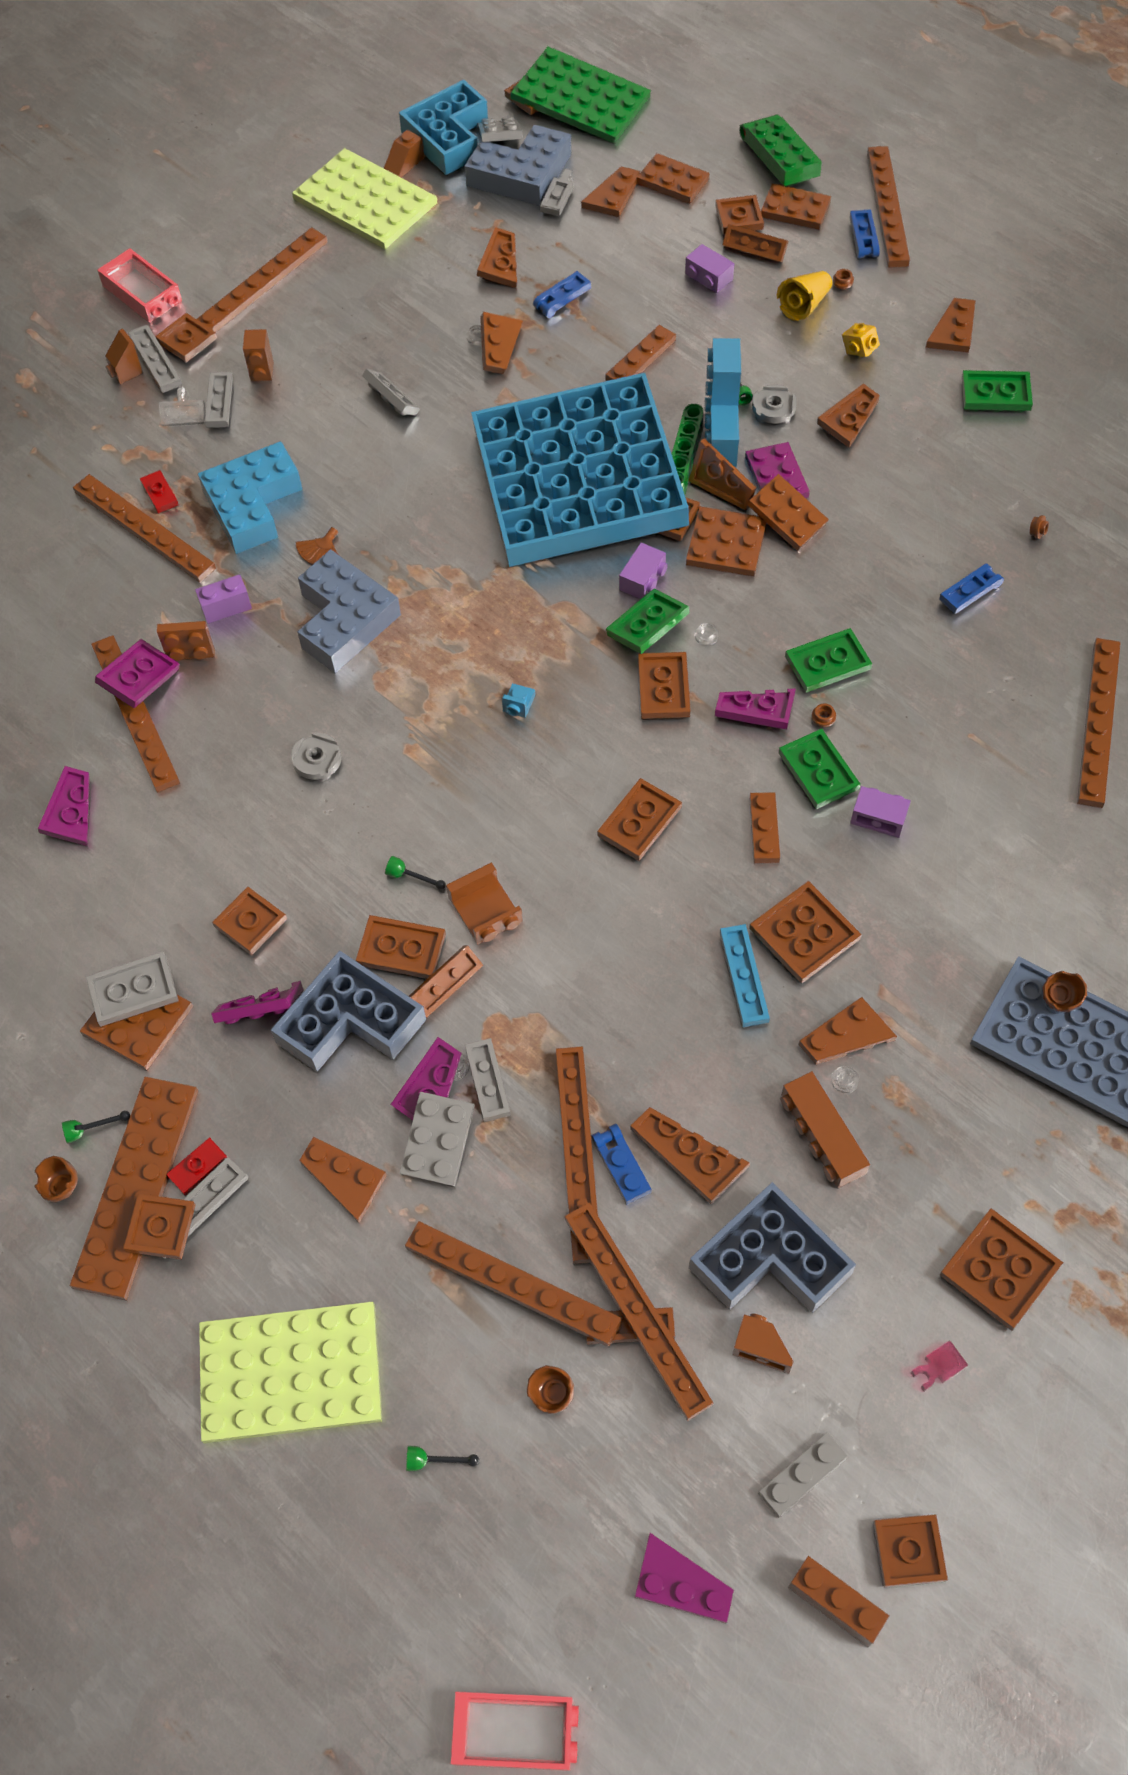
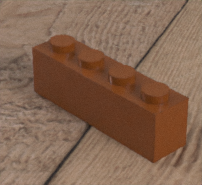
(824, 1129)

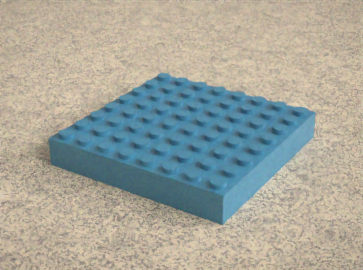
(579, 469)

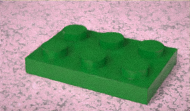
(997, 390)
(647, 621)
(828, 660)
(819, 768)

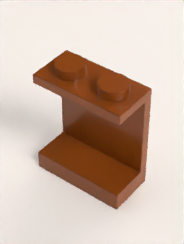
(483, 904)

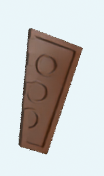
(697, 1161)

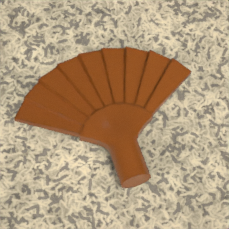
(314, 549)

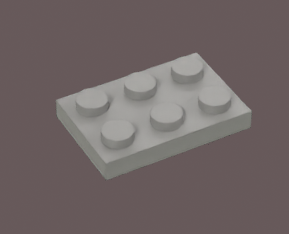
(499, 130)
(132, 989)
(437, 1139)

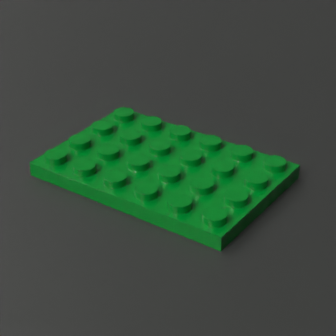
(581, 94)

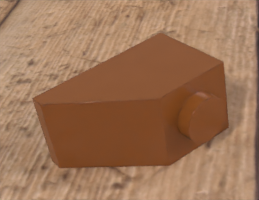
(405, 154)
(123, 358)
(762, 1344)

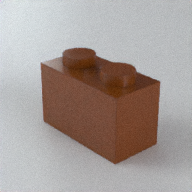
(258, 355)

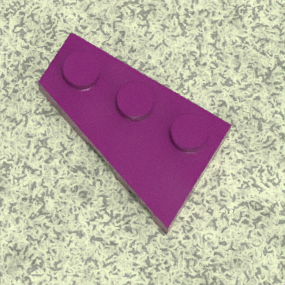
(763, 709)
(68, 808)
(255, 1008)
(432, 1076)
(681, 1584)

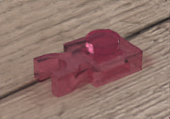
(942, 1364)

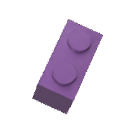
(709, 268)
(642, 571)
(223, 599)
(880, 811)

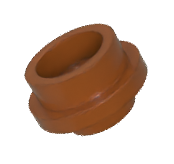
(843, 279)
(1039, 526)
(823, 710)

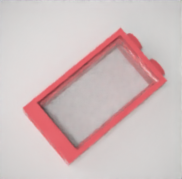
(139, 285)
(514, 1731)

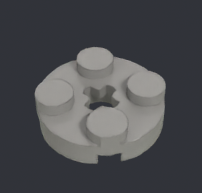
(769, 413)
(320, 768)

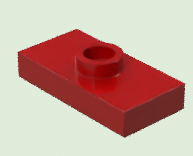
(159, 491)
(196, 1166)

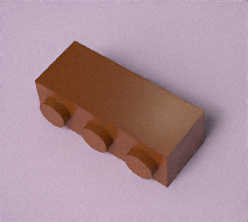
(838, 1601)

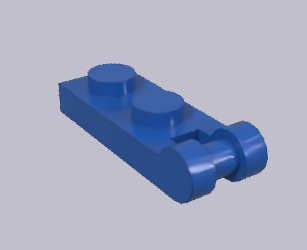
(864, 233)
(562, 294)
(971, 588)
(621, 1164)

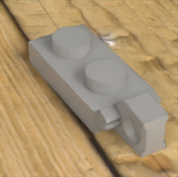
(558, 194)

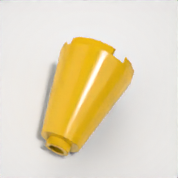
(803, 293)

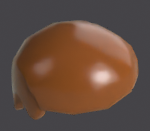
(1064, 991)
(55, 1179)
(550, 1389)

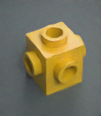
(860, 339)

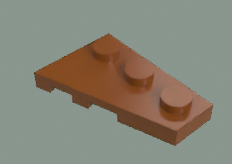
(720, 477)

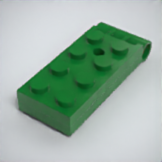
(781, 149)

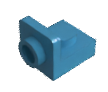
(518, 700)

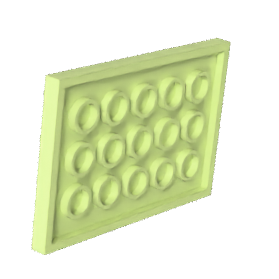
(364, 198)
(289, 1372)

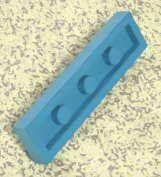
(744, 975)

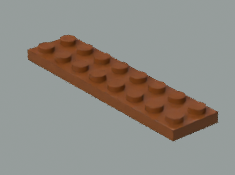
(139, 1168)

